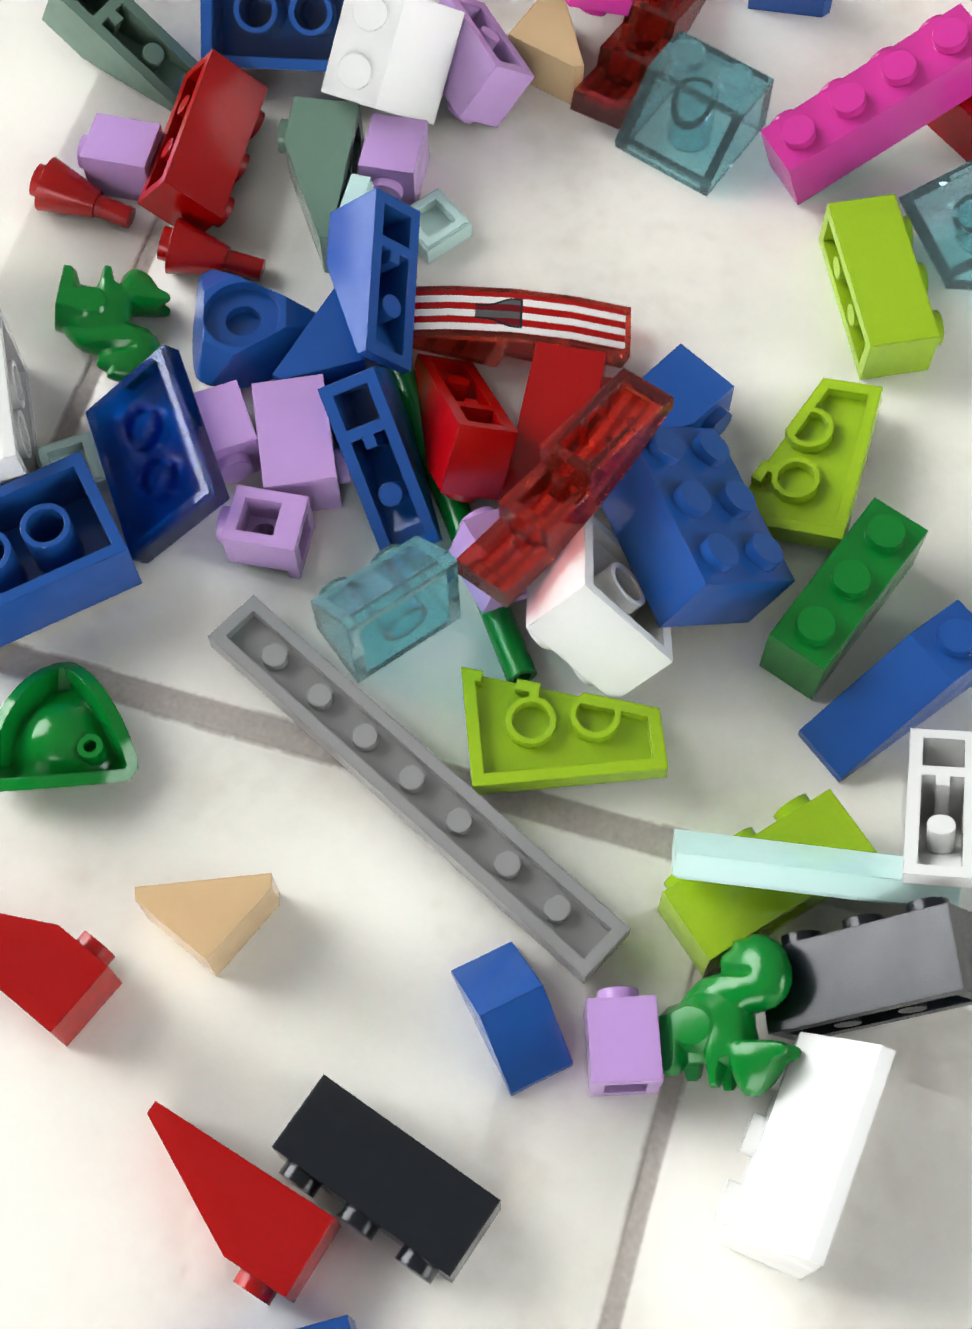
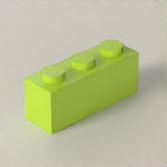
(879, 287)
(713, 915)

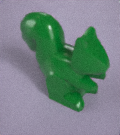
(102, 315)
(719, 1021)

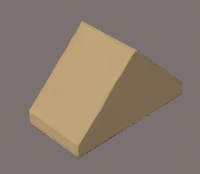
(550, 48)
(211, 915)

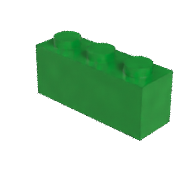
(842, 598)

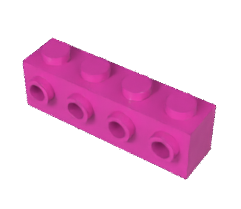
(873, 106)

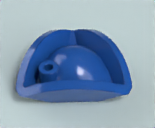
(242, 329)

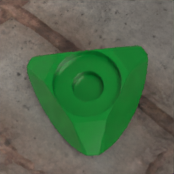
(62, 733)

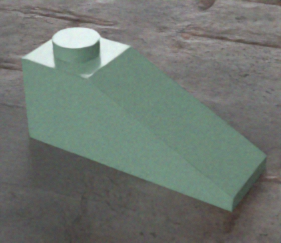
(124, 44)
(321, 151)

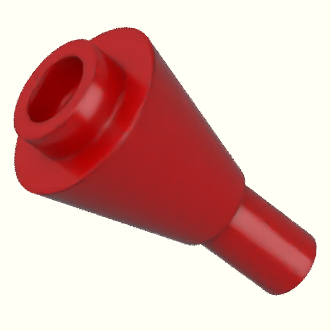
(65, 191)
(196, 252)

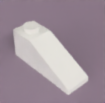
(939, 809)

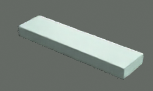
(797, 868)

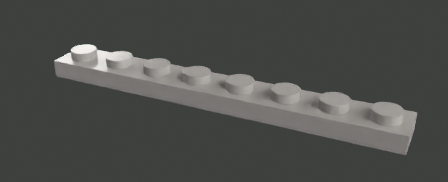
(421, 789)

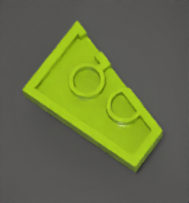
(817, 469)
(554, 739)

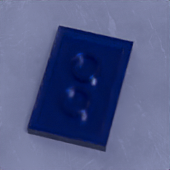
(156, 455)

